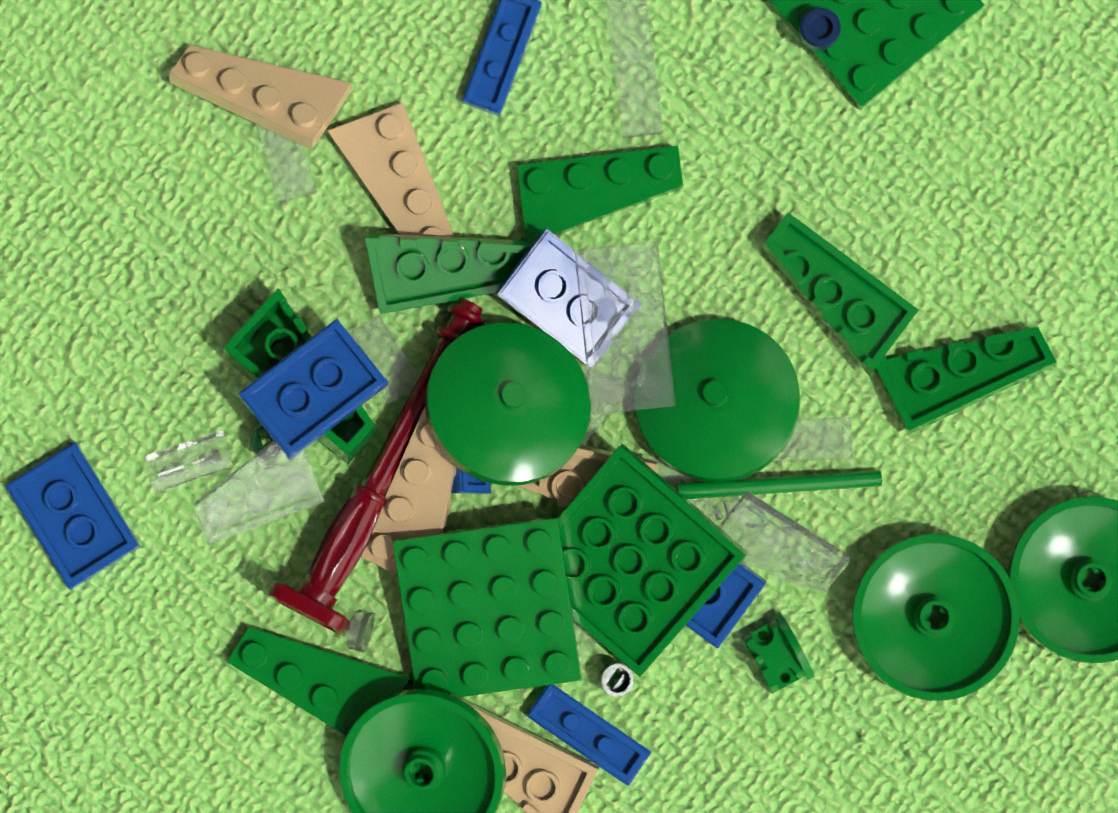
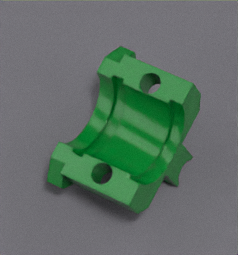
(778, 654)

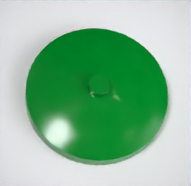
(731, 402)
(507, 404)
(1069, 579)
(935, 617)
(422, 757)

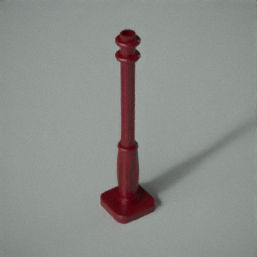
(358, 516)

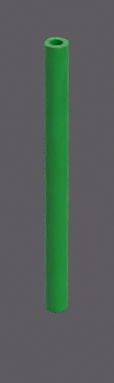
(781, 484)

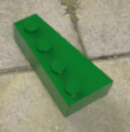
(271, 337)

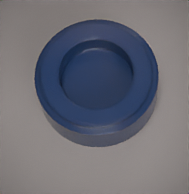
(819, 29)

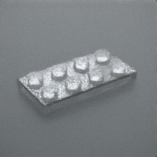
(624, 327)

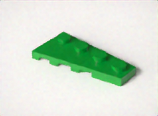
(589, 188)
(437, 269)
(844, 295)
(951, 378)
(314, 679)

